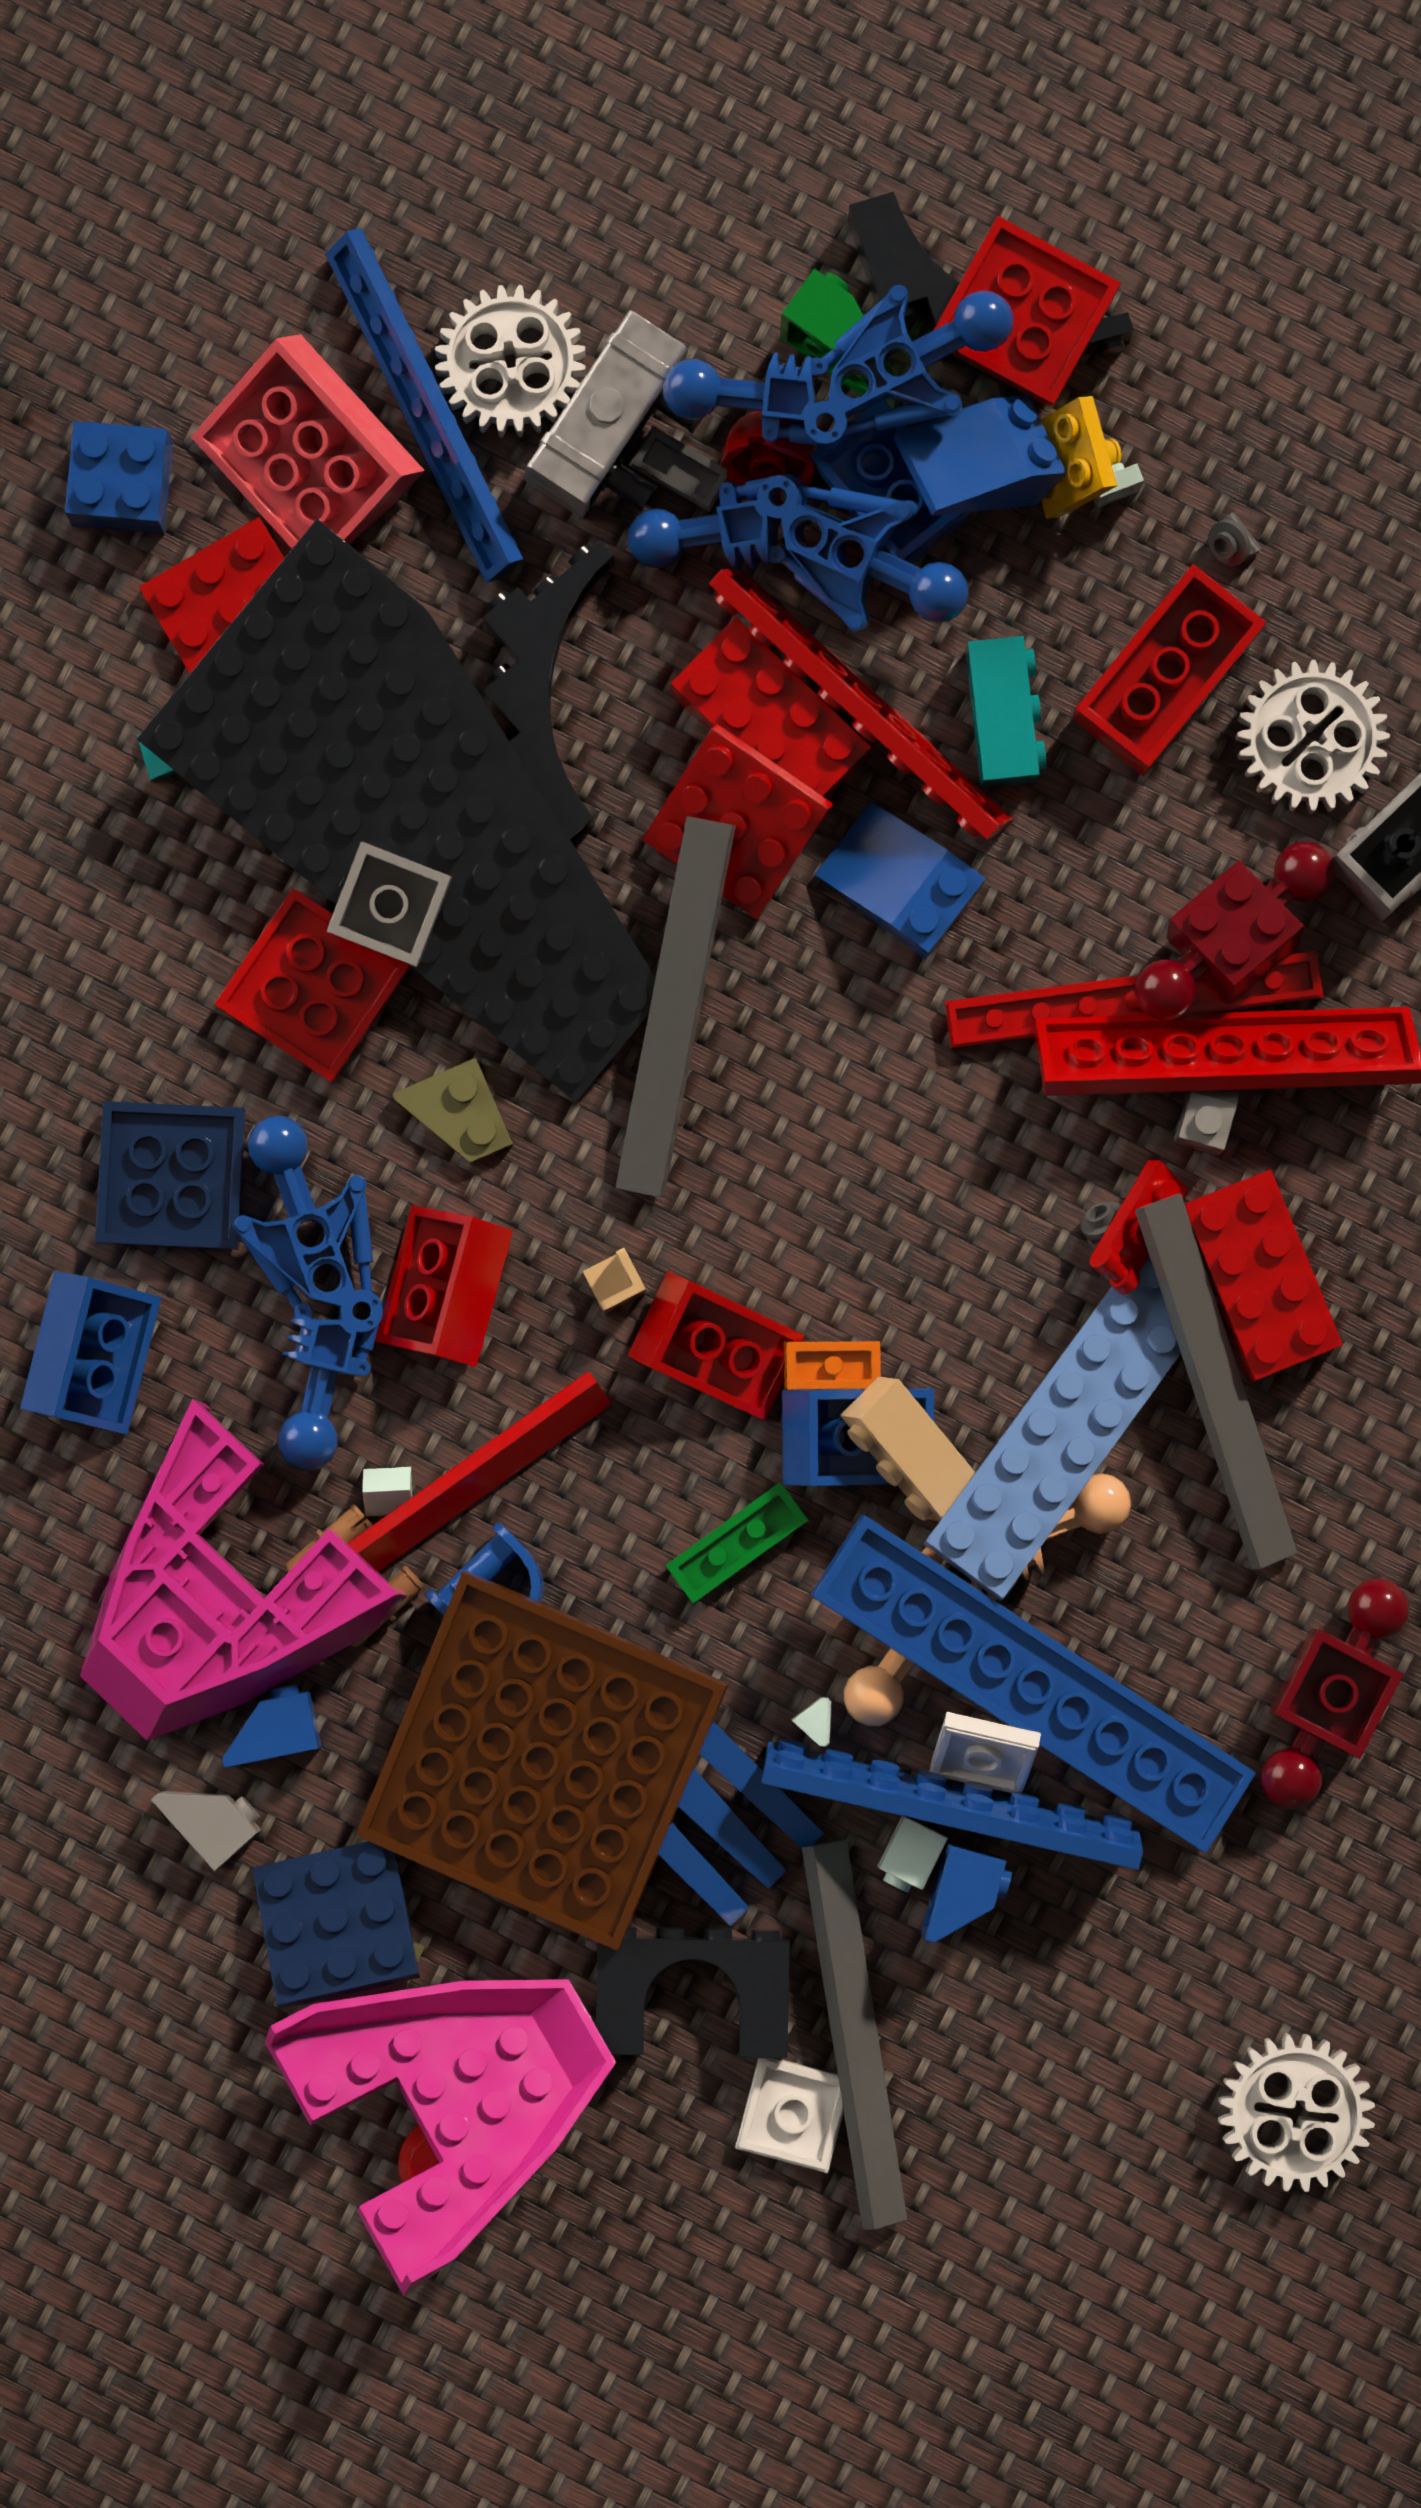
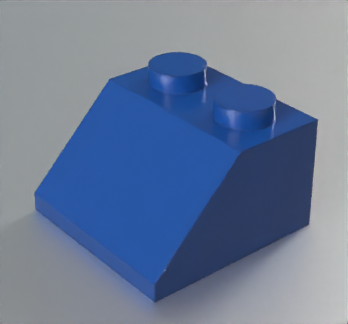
(963, 1889)

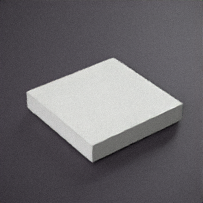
(984, 1752)
(792, 2114)

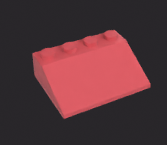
(305, 446)

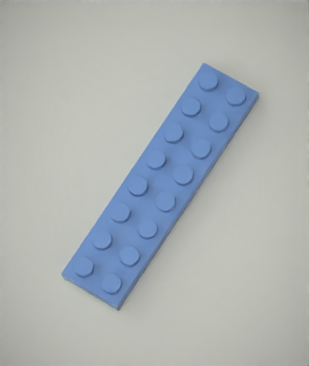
(1059, 1438)

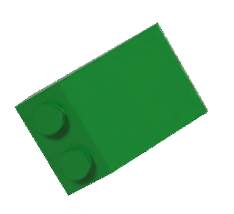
(818, 317)

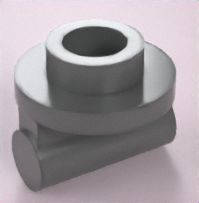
(1232, 541)
(1097, 1221)

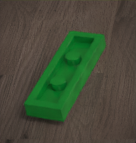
(736, 1542)

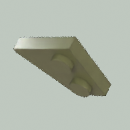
(459, 1111)

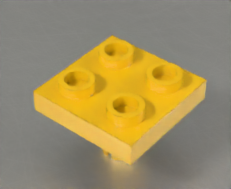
(1084, 453)

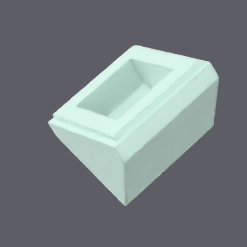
(385, 1489)
(816, 1720)

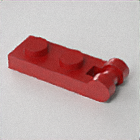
(1125, 1233)

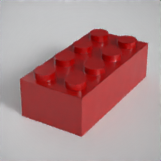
(1168, 670)
(770, 709)
(1261, 1276)

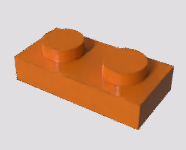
(831, 1364)

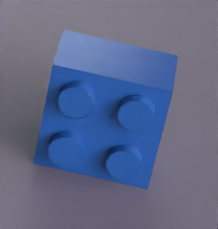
(119, 477)

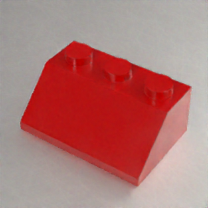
(444, 1285)

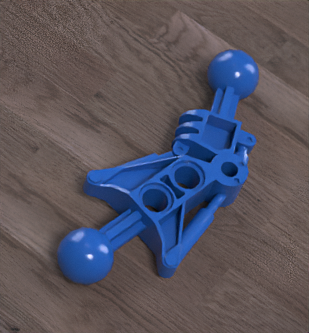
(788, 394)
(751, 532)
(279, 1148)

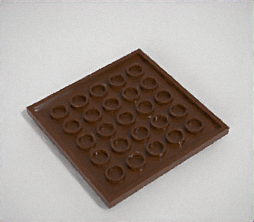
(541, 1759)

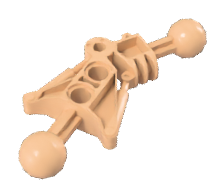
(876, 1692)

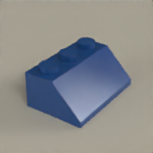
(90, 1352)

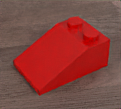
(714, 1345)

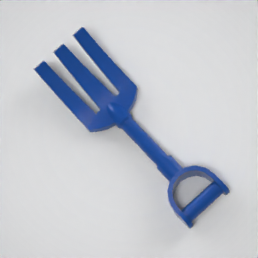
(699, 1799)

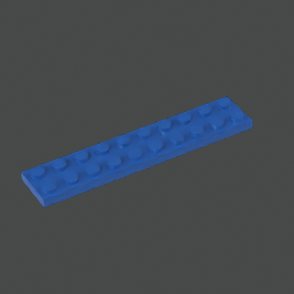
(1032, 1683)

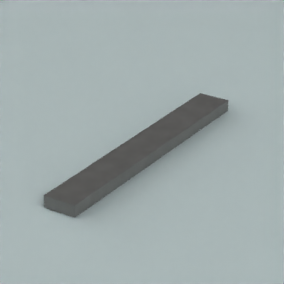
(675, 1006)
(1216, 1381)
(854, 2034)

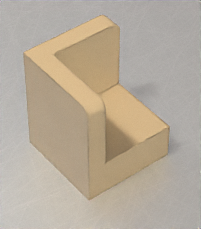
(614, 1281)

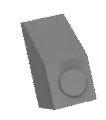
(1206, 1120)
(210, 1822)

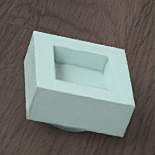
(1128, 481)

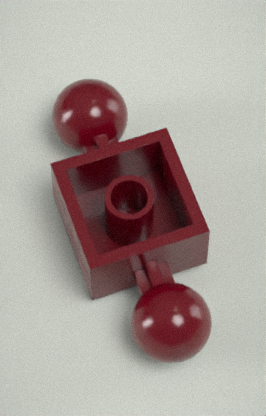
(1234, 931)
(1335, 1693)

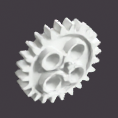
(505, 320)
(1283, 708)
(1303, 2070)

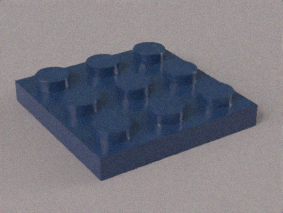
(170, 1175)
(335, 1923)

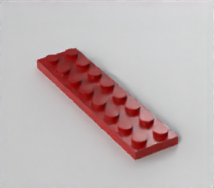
(872, 713)
(1228, 1051)

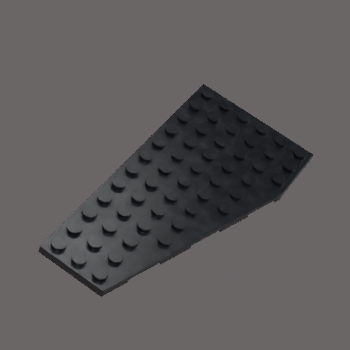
(351, 723)

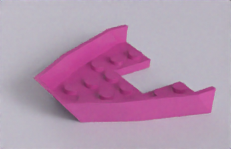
(186, 1628)
(488, 2077)

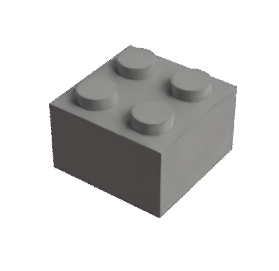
(389, 904)

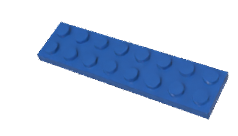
(952, 1805)

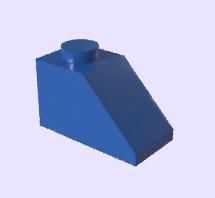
(276, 1728)

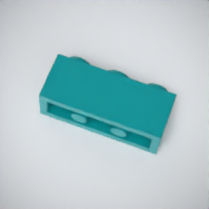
(1004, 711)

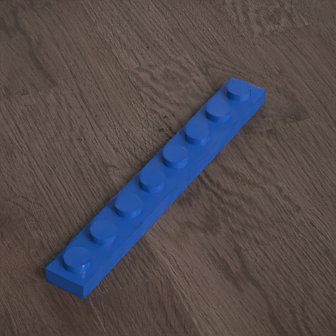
(423, 405)

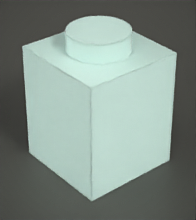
(911, 1854)

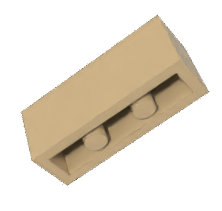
(908, 1447)

